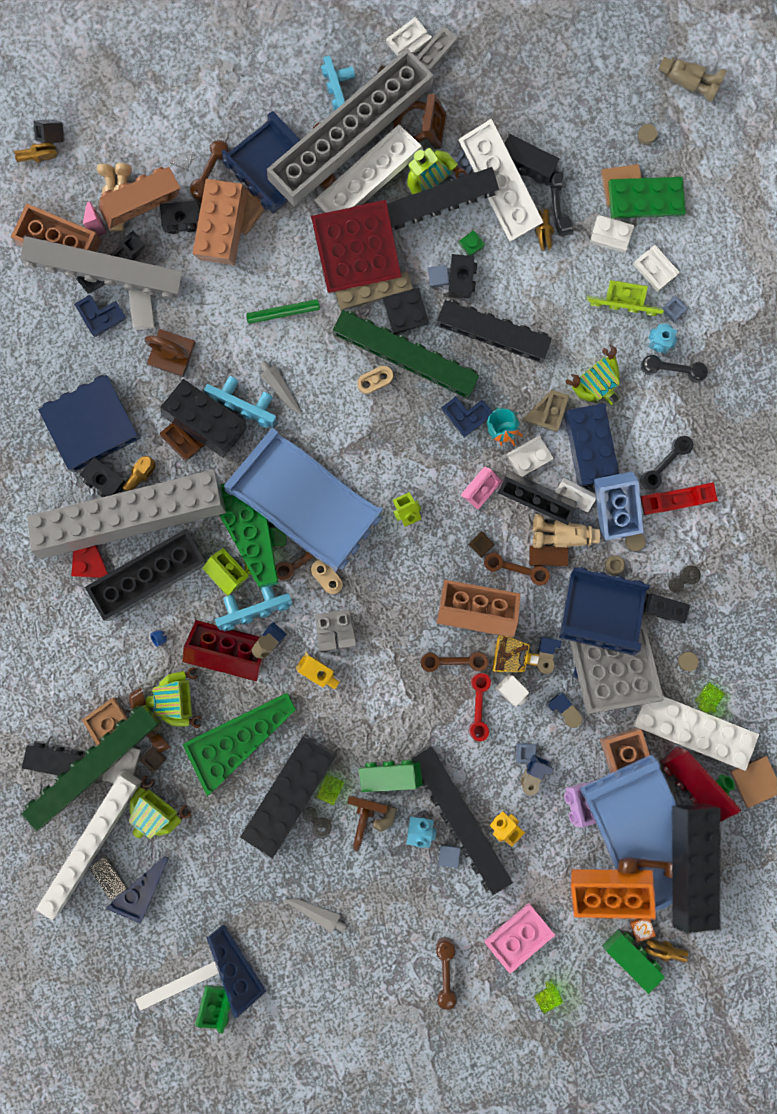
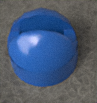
(158, 638)

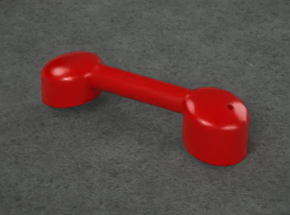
(480, 683)

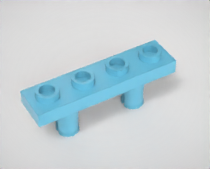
(334, 78)
(245, 409)
(247, 615)

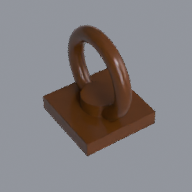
(432, 121)
(170, 352)
(365, 809)

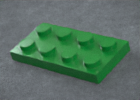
(646, 197)

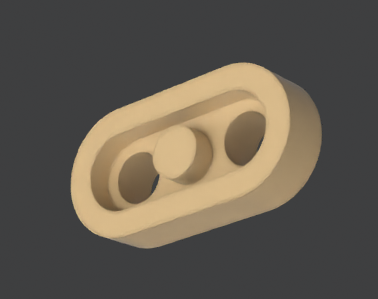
(374, 380)
(326, 577)

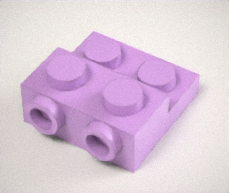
(580, 811)

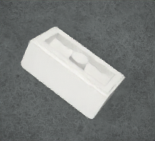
(141, 310)

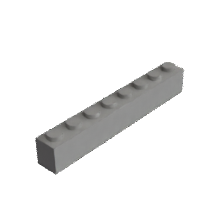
(100, 267)

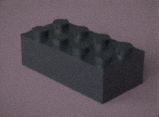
(203, 418)

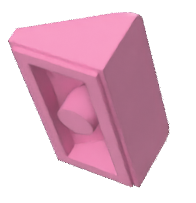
(93, 220)
(481, 487)

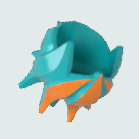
(503, 425)

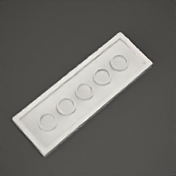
(370, 172)
(512, 200)
(698, 731)

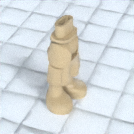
(107, 171)
(564, 535)

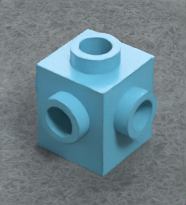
(662, 338)
(420, 832)

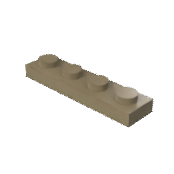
(373, 292)

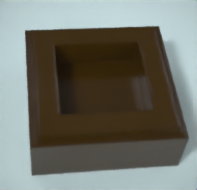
(481, 544)
(152, 759)

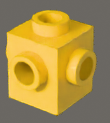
(507, 828)

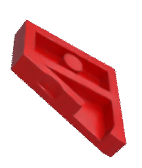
(88, 563)

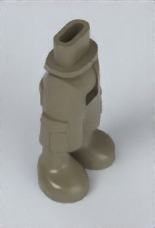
(690, 76)

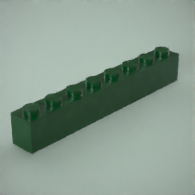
(405, 354)
(90, 768)

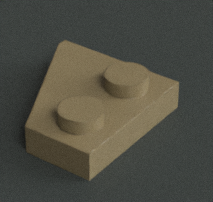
(548, 411)

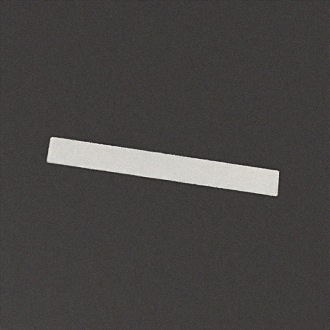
(177, 986)

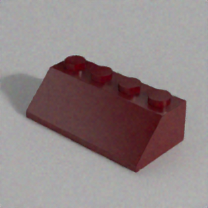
(222, 651)
(697, 782)

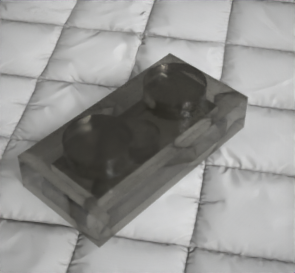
(108, 877)

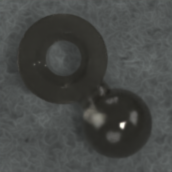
(677, 584)
(310, 815)

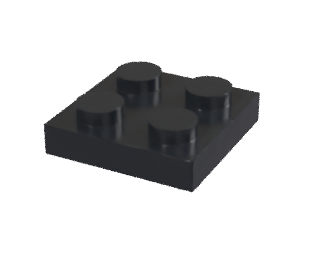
(405, 310)

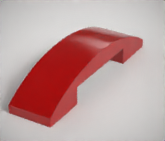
(678, 499)

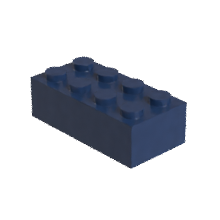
(591, 443)

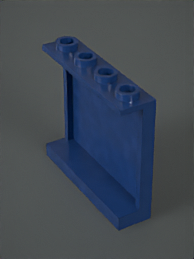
(256, 154)
(88, 423)
(603, 611)

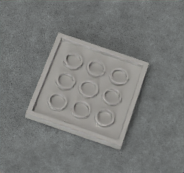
(616, 679)

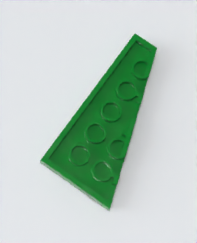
(252, 537)
(228, 745)

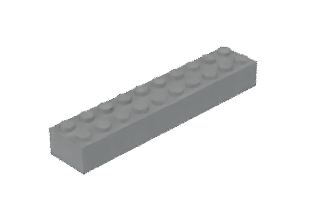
(350, 127)
(126, 514)

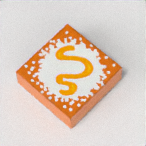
(642, 929)

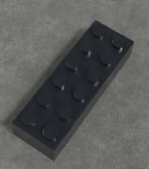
(146, 575)
(288, 796)
(696, 868)

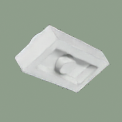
(577, 493)

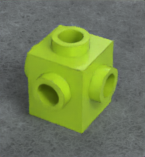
(407, 509)

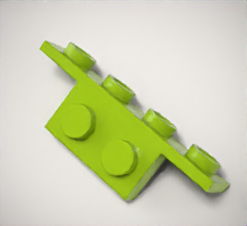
(626, 296)

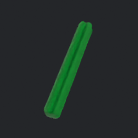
(282, 311)

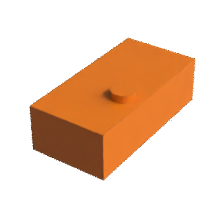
(613, 894)

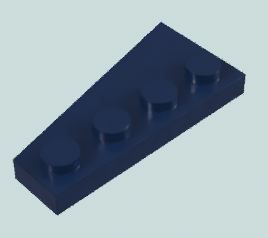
(236, 974)

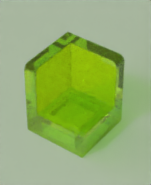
(330, 789)
(548, 998)

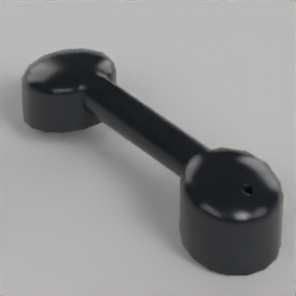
(562, 223)
(696, 372)
(680, 446)

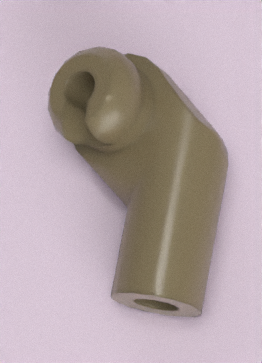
(387, 821)

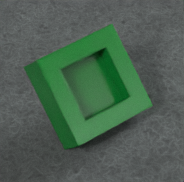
(471, 243)

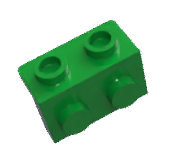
(213, 1009)

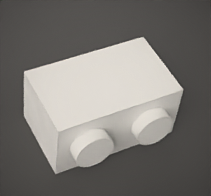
(512, 691)

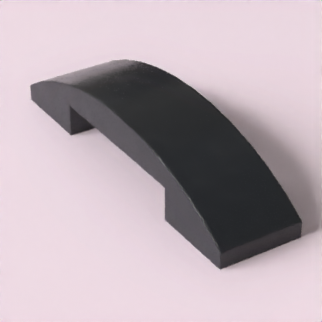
(129, 248)

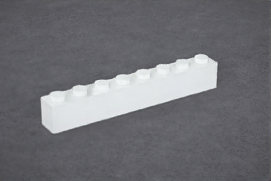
(88, 845)

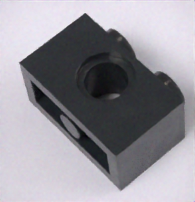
(172, 211)
(462, 265)
(96, 470)
(666, 608)

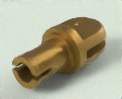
(36, 152)
(545, 230)
(140, 472)
(665, 951)

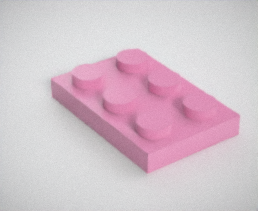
(519, 938)

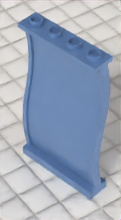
(304, 500)
(636, 818)

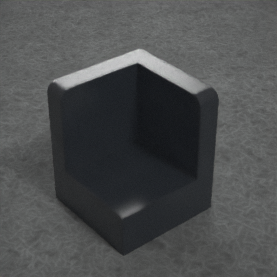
(48, 131)

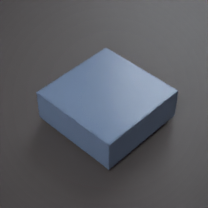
(438, 276)
(674, 309)
(525, 751)
(449, 856)

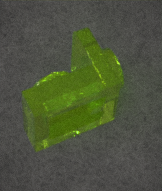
(709, 698)

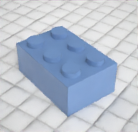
(618, 505)

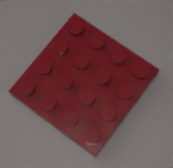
(356, 246)

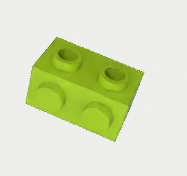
(225, 572)

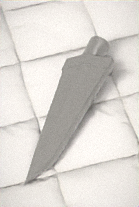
(276, 382)
(323, 917)

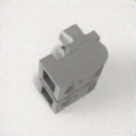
(335, 621)

